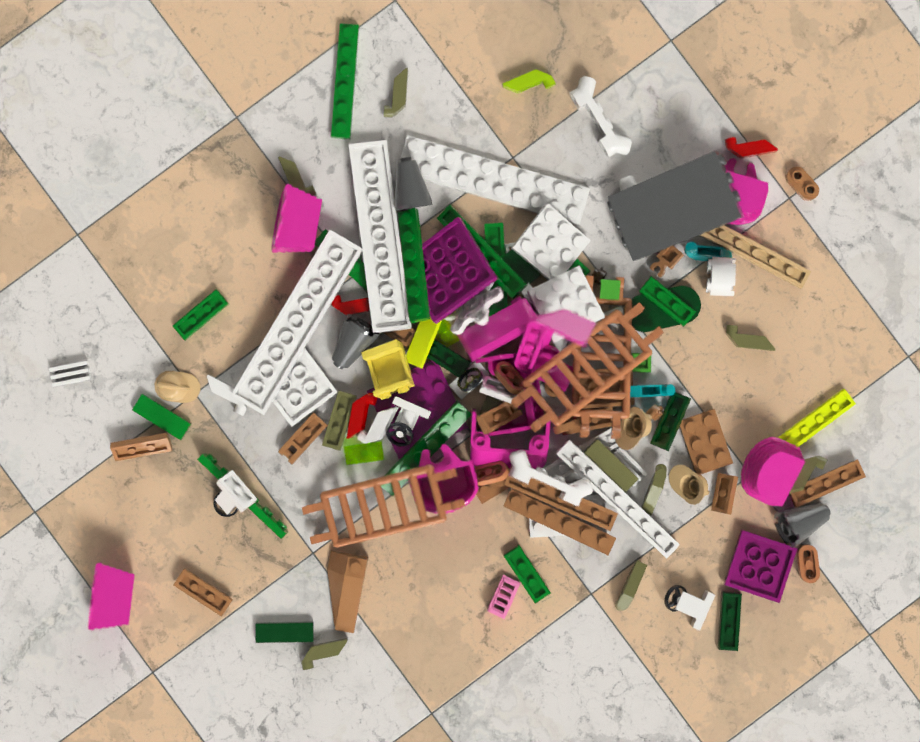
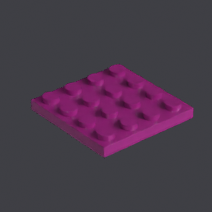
(454, 269)
(430, 393)

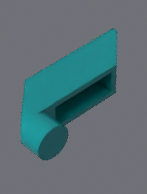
(703, 253)
(652, 390)

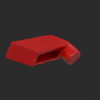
(749, 149)
(351, 307)
(359, 414)

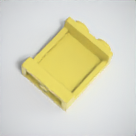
(389, 369)

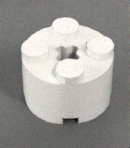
(722, 276)

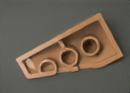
(346, 584)

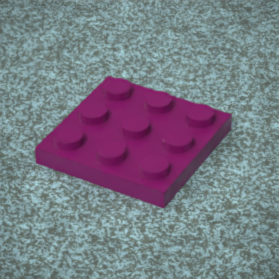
(760, 566)

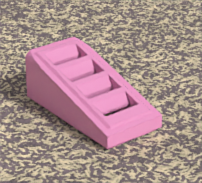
(495, 611)

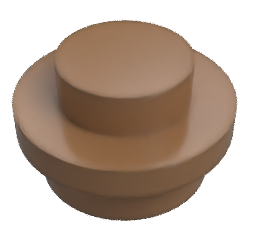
(655, 412)

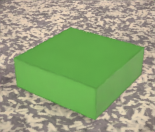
(610, 289)
(645, 366)

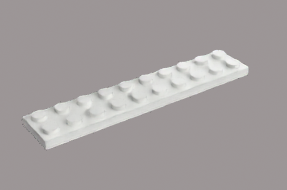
(495, 179)
(379, 236)
(297, 322)

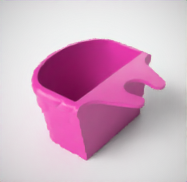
(751, 191)
(296, 221)
(771, 470)
(459, 487)
(110, 597)

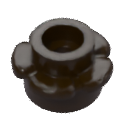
(598, 275)

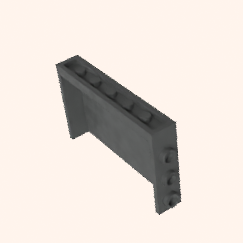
(676, 206)

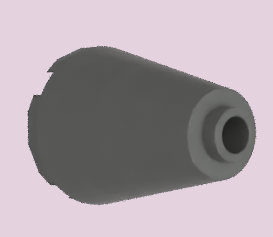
(410, 186)
(353, 339)
(800, 522)

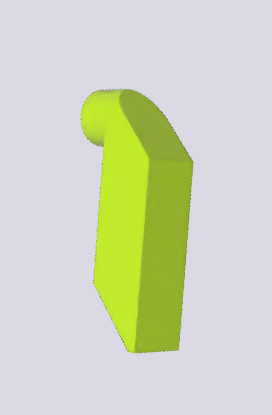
(528, 81)

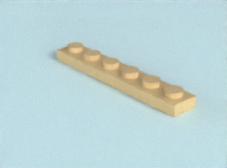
(758, 255)

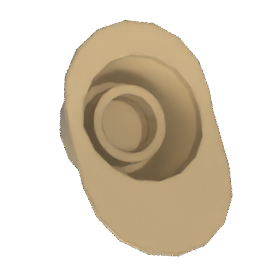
(177, 386)
(634, 428)
(688, 484)

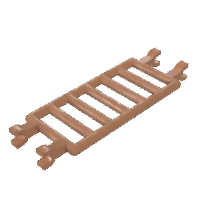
(602, 385)
(625, 395)
(388, 528)

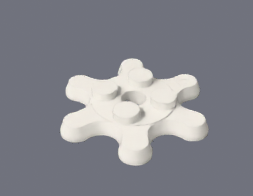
(475, 309)

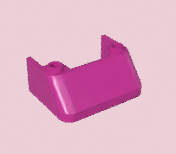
(498, 330)
(535, 344)
(529, 408)
(482, 453)

